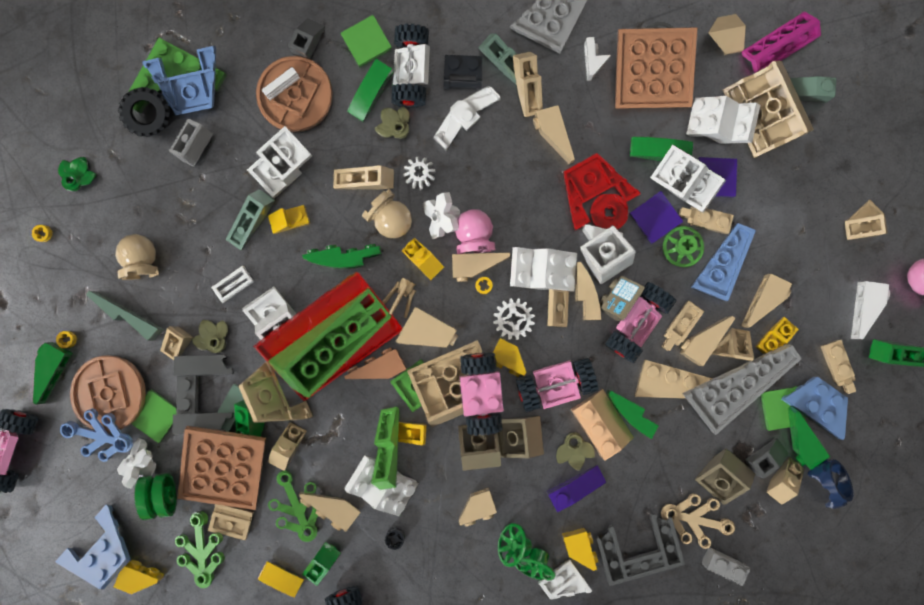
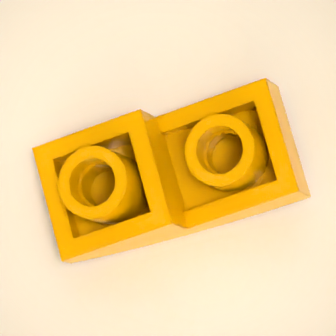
(777, 336)
(280, 579)

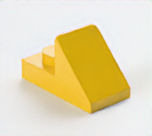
(288, 219)
(412, 433)

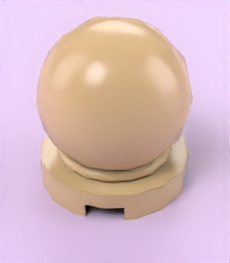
(390, 217)
(136, 257)

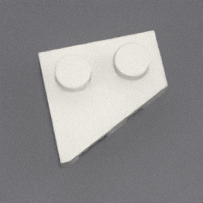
(566, 582)

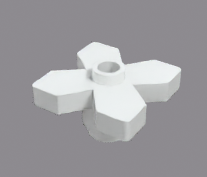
(443, 215)
(136, 464)

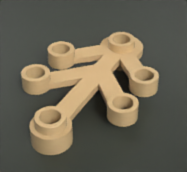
(695, 520)

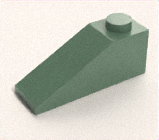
(815, 88)
(249, 218)

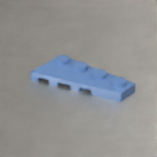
(724, 267)

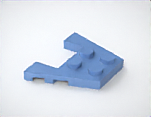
(187, 91)
(104, 558)

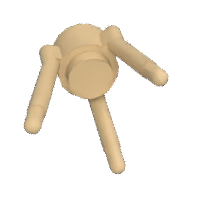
(404, 288)

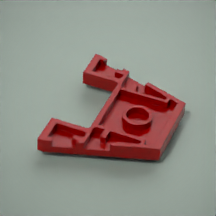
(589, 180)

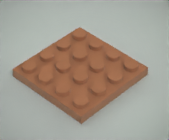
(655, 67)
(221, 467)

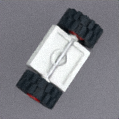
(410, 65)

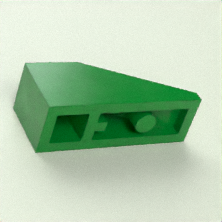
(897, 353)
(48, 369)
(804, 441)

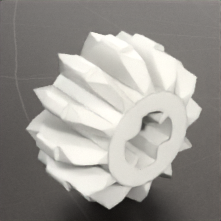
(411, 174)

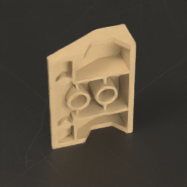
(780, 112)
(439, 384)

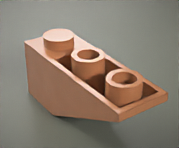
(381, 368)

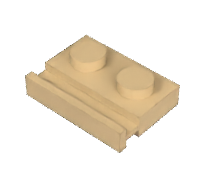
(231, 521)

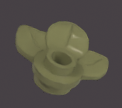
(392, 121)
(209, 334)
(574, 453)

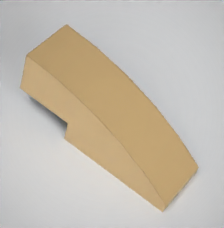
(528, 83)
(586, 292)

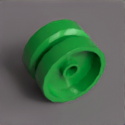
(155, 496)

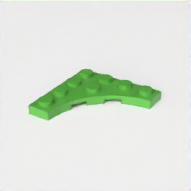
(175, 63)

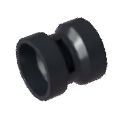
(395, 542)

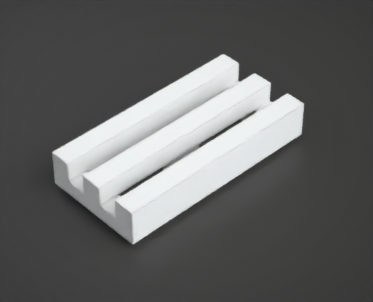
(281, 83)
(246, 275)

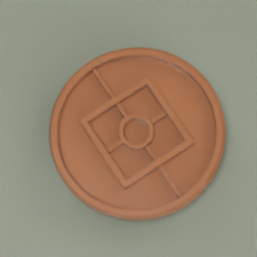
(302, 103)
(108, 386)

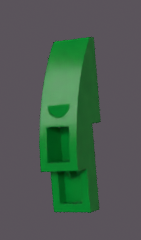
(335, 258)

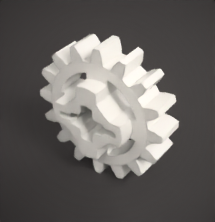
(512, 310)

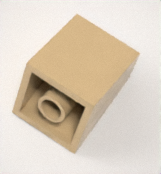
(426, 331)

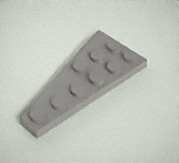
(550, 22)
(732, 392)

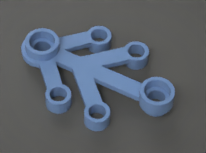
(100, 435)

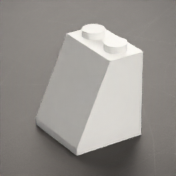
(608, 254)

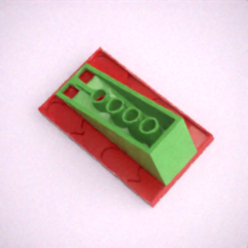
(329, 336)

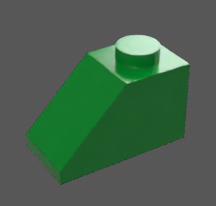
(321, 563)

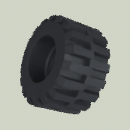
(133, 125)

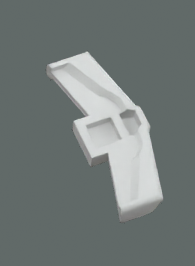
(464, 115)

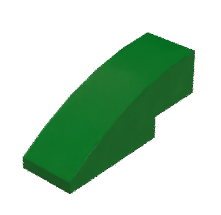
(370, 90)
(657, 148)
(633, 414)

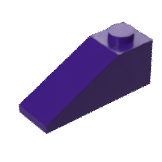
(576, 488)

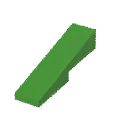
(387, 442)

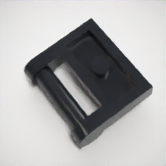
(463, 66)

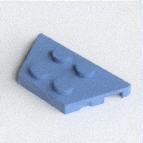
(821, 405)

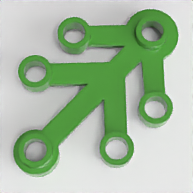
(297, 510)
(200, 552)

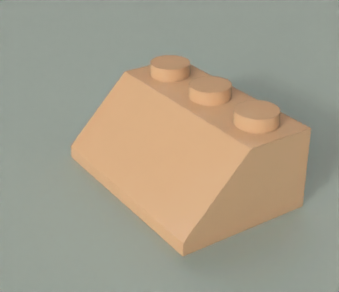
(602, 424)

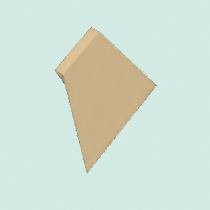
(729, 33)
(866, 222)
(735, 345)

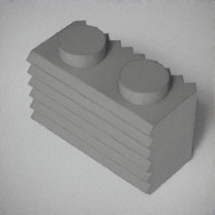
(190, 142)
(725, 566)

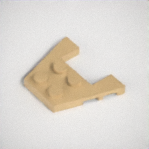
(267, 400)

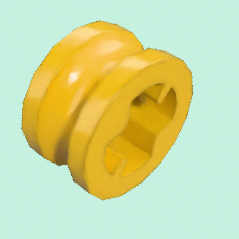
(35, 233)
(478, 286)
(59, 339)

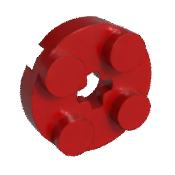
(609, 201)

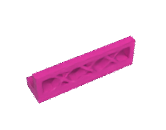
(786, 43)

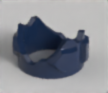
(840, 494)

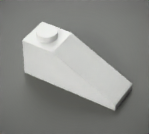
(869, 303)

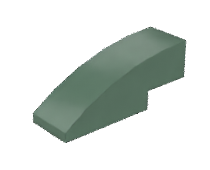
(499, 55)

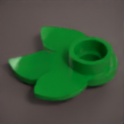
(75, 171)

